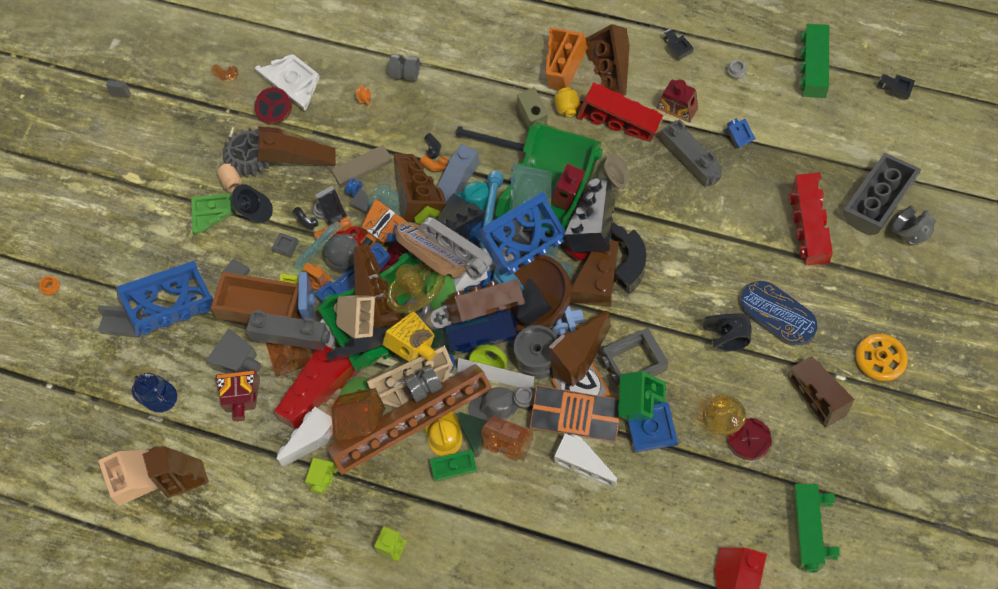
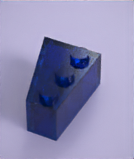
(482, 331)

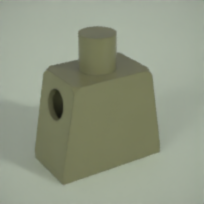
(531, 108)

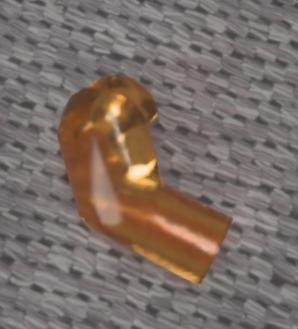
(229, 74)

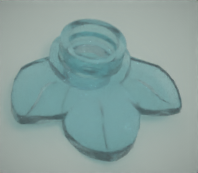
(387, 197)

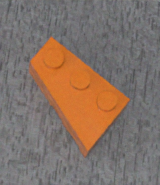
(564, 56)

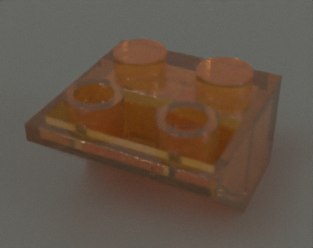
(288, 358)
(356, 414)
(507, 438)

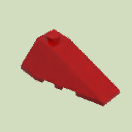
(739, 568)

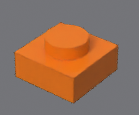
(315, 274)

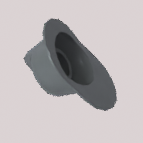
(495, 402)

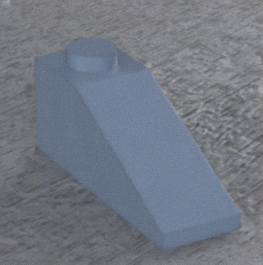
(459, 171)

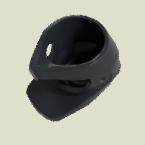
(733, 328)

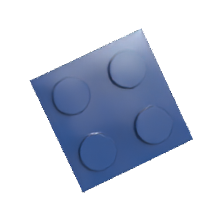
(654, 432)

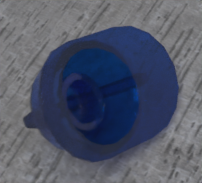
(154, 392)

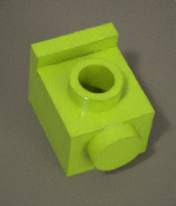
(320, 475)
(390, 544)

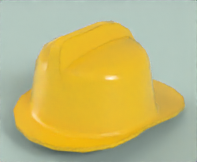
(444, 435)

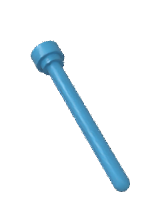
(494, 180)

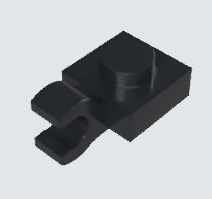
(676, 45)
(899, 86)

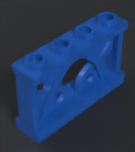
(531, 209)
(159, 315)

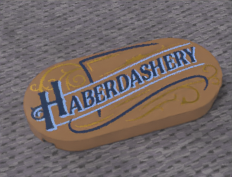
(428, 251)

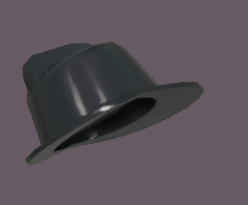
(251, 203)

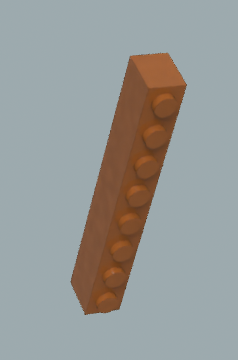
(410, 418)

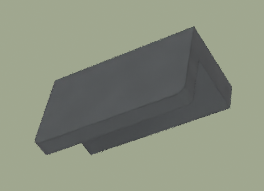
(116, 322)

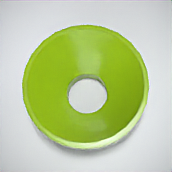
(480, 356)

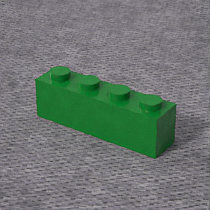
(815, 60)

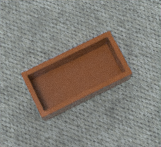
(243, 294)

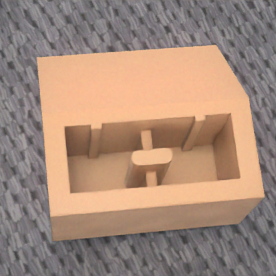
(126, 475)

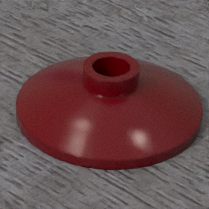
(395, 251)

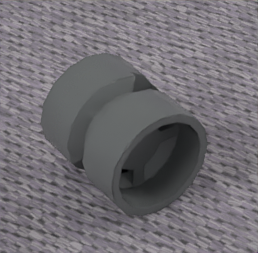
(404, 67)
(423, 383)

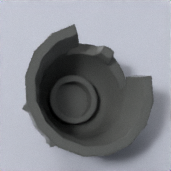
(912, 228)
(340, 252)

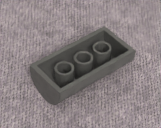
(880, 194)

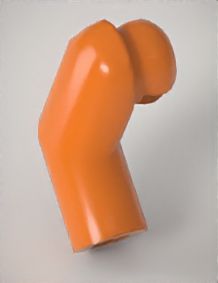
(434, 166)

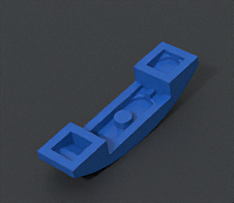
(347, 280)

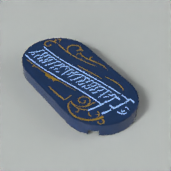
(778, 313)

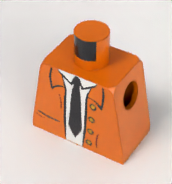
(378, 224)

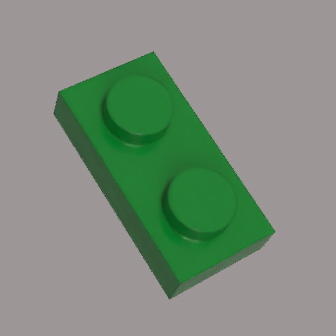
(453, 465)

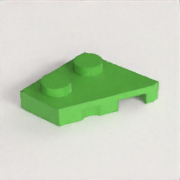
(209, 211)

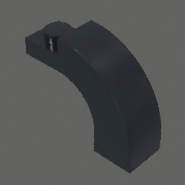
(633, 270)

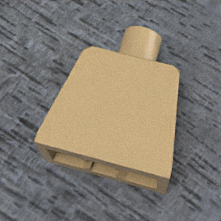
(355, 315)

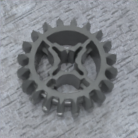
(243, 148)

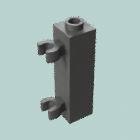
(691, 153)
(288, 330)

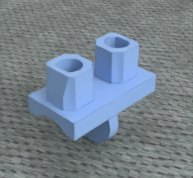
(569, 320)

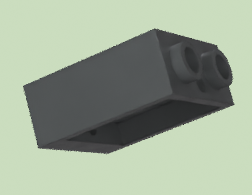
(642, 337)

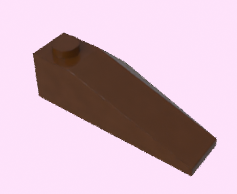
(610, 56)
(287, 147)
(415, 187)
(369, 283)
(575, 351)

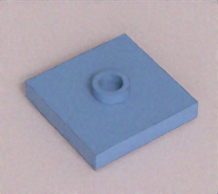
(306, 296)

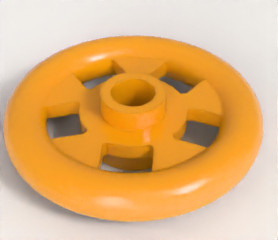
(867, 365)

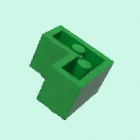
(639, 394)

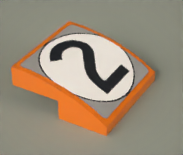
(591, 384)

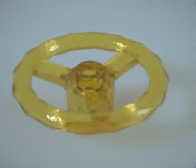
(413, 284)

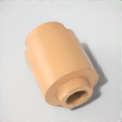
(229, 177)

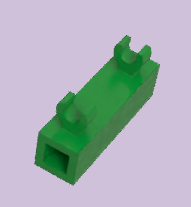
(808, 527)

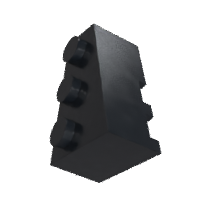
(461, 216)

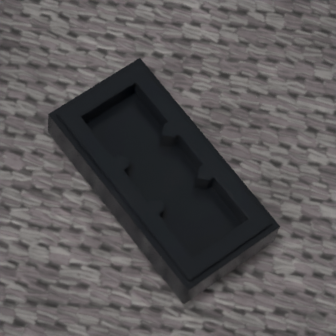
(330, 205)

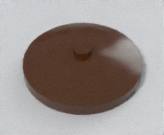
(552, 282)

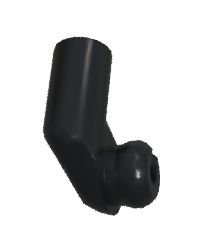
(303, 219)

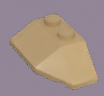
(390, 381)

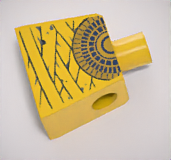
(410, 339)

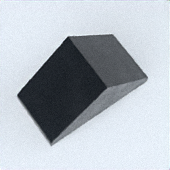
(535, 304)

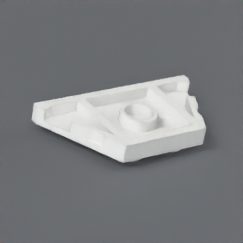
(293, 77)

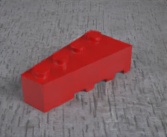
(619, 113)
(810, 219)
(313, 387)

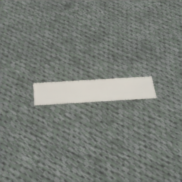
(499, 375)

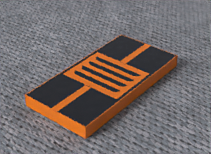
(575, 413)

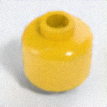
(567, 102)

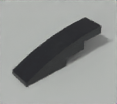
(358, 346)

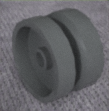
(532, 351)

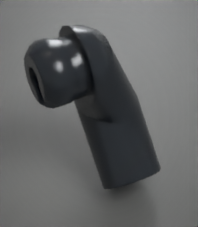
(435, 146)

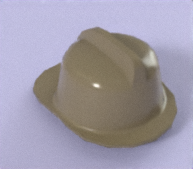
(615, 170)

